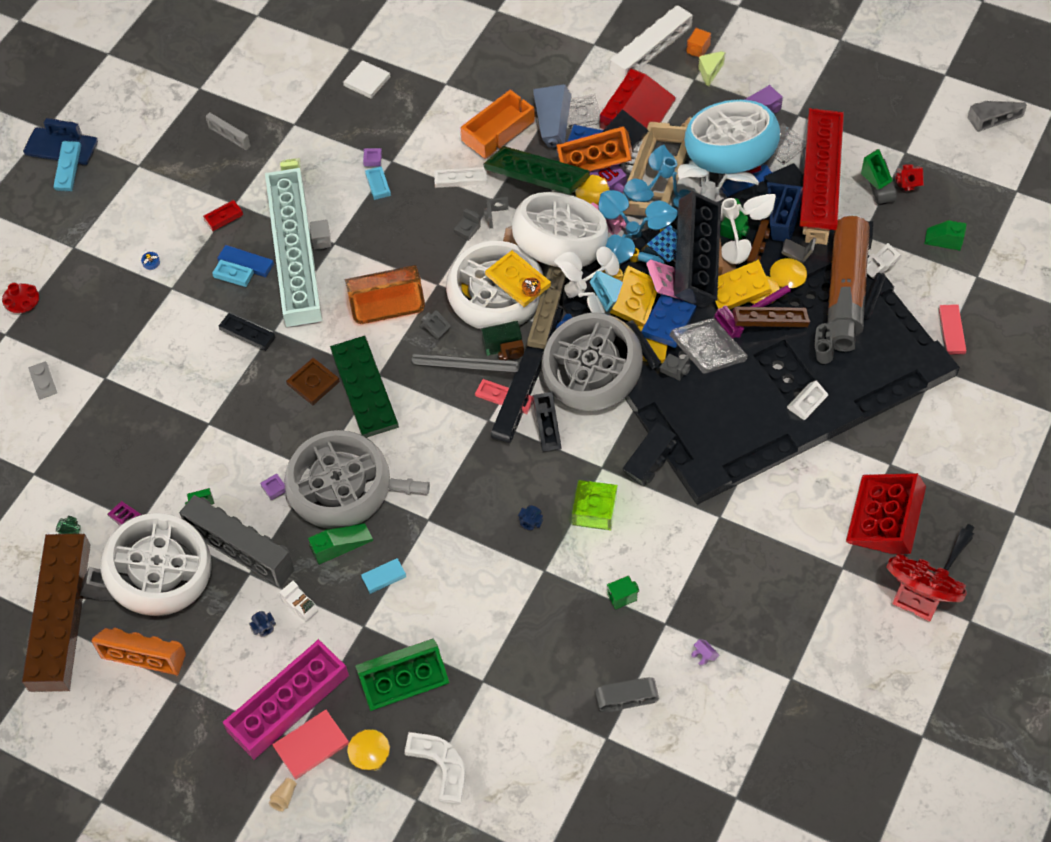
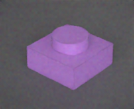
(372, 157)
(273, 486)

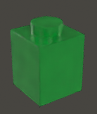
(622, 592)

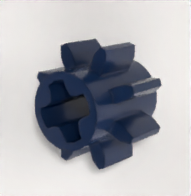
(530, 517)
(262, 623)

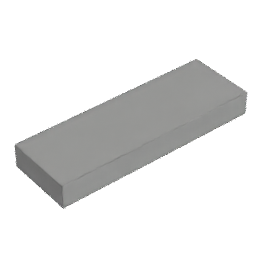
(228, 131)

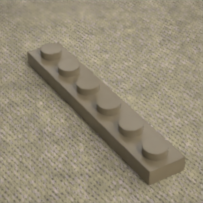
(547, 309)

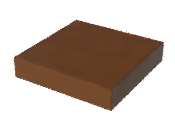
(313, 381)

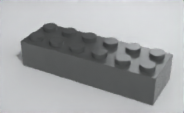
(239, 541)

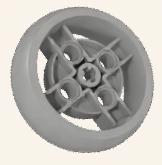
(580, 338)
(335, 449)

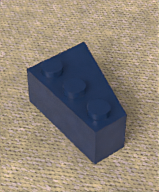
(785, 210)

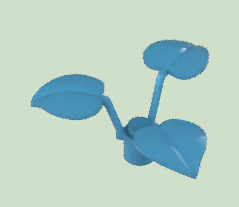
(659, 160)
(613, 203)

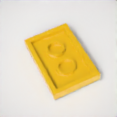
(511, 272)
(742, 285)
(635, 297)

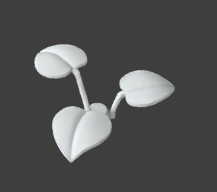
(708, 188)
(758, 208)
(572, 266)

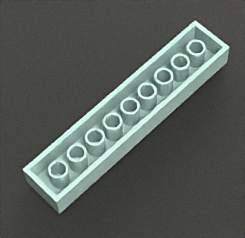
(293, 248)

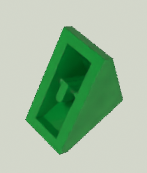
(876, 170)

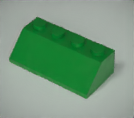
(402, 674)

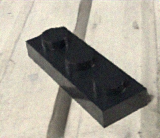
(247, 331)

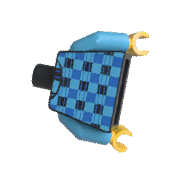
(660, 248)

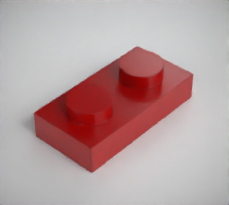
(223, 215)

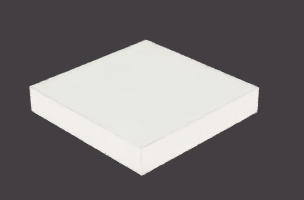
(366, 79)

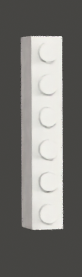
(651, 42)

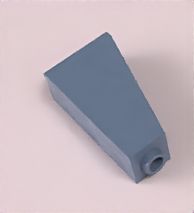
(553, 113)

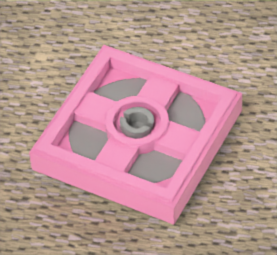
(663, 277)

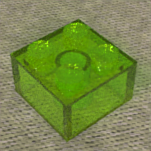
(594, 505)

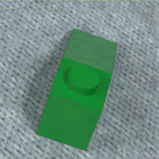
(338, 541)

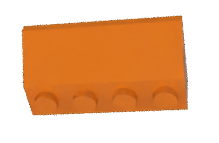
(597, 150)
(139, 650)

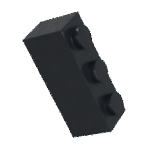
(651, 454)

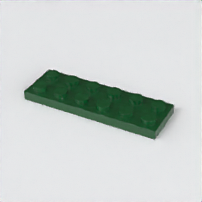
(537, 170)
(364, 387)

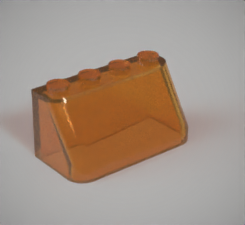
(385, 294)

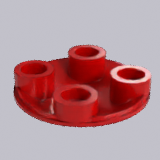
(20, 297)

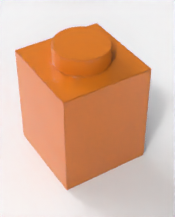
(698, 42)

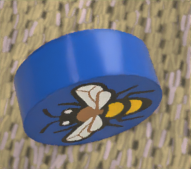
(150, 260)

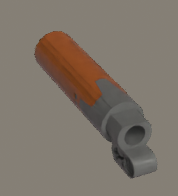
(846, 289)

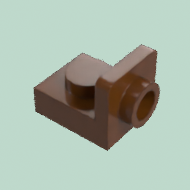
(511, 350)

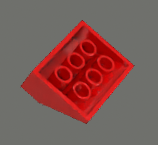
(640, 98)
(887, 512)

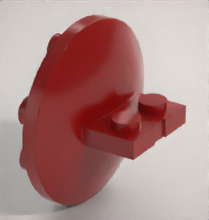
(920, 588)

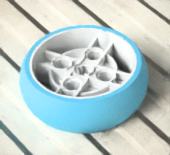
(732, 136)

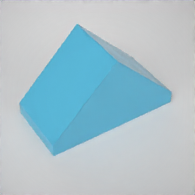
(606, 288)

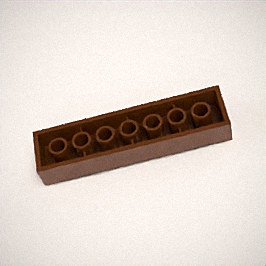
(56, 613)

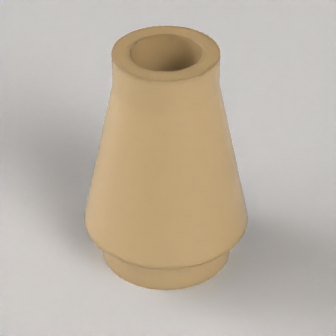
(282, 795)

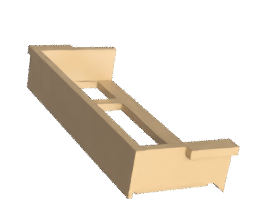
(657, 132)

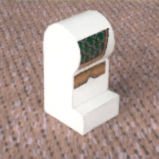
(298, 601)

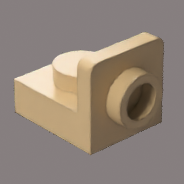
(820, 234)

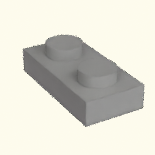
(42, 380)

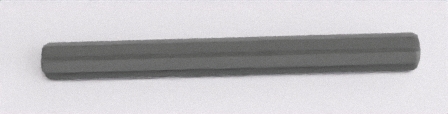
(465, 362)

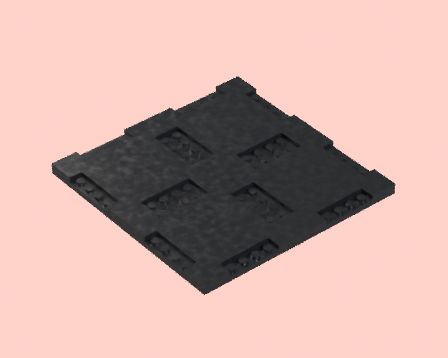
(738, 416)

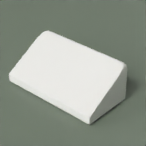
(808, 400)

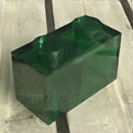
(500, 334)

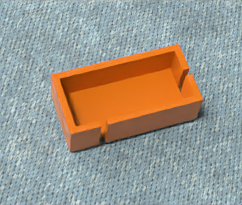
(497, 124)

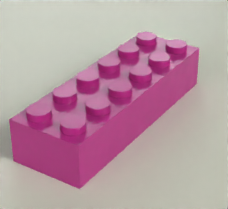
(285, 699)

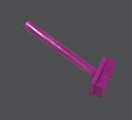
(727, 320)

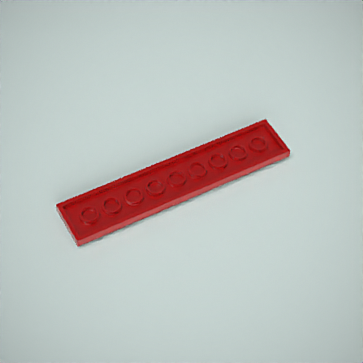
(822, 169)

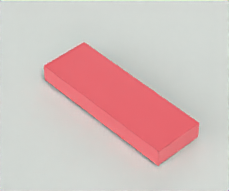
(952, 329)
(497, 393)

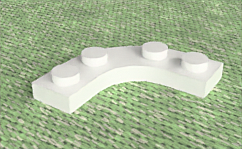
(446, 757)

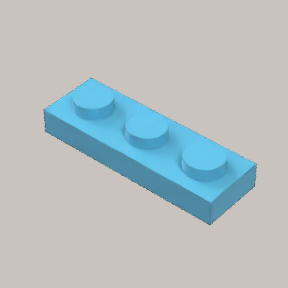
(67, 166)

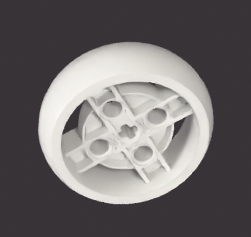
(558, 224)
(489, 302)
(156, 530)

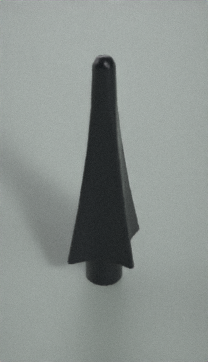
(963, 539)

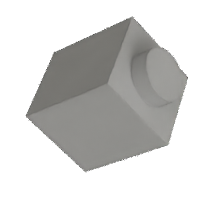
(320, 234)

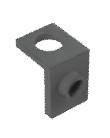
(491, 208)
(797, 251)

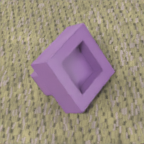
(706, 651)

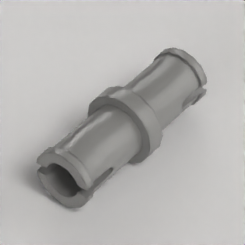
(409, 486)

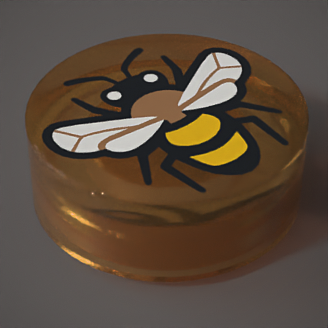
(531, 287)

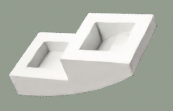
(882, 260)

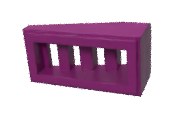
(131, 512)

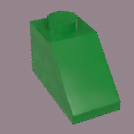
(741, 226)
(946, 235)

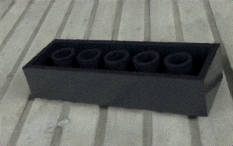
(697, 250)

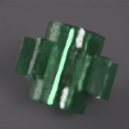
(68, 526)

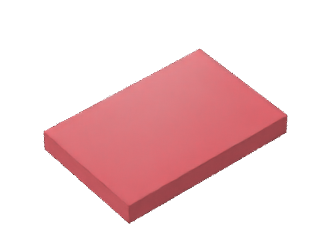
(310, 744)

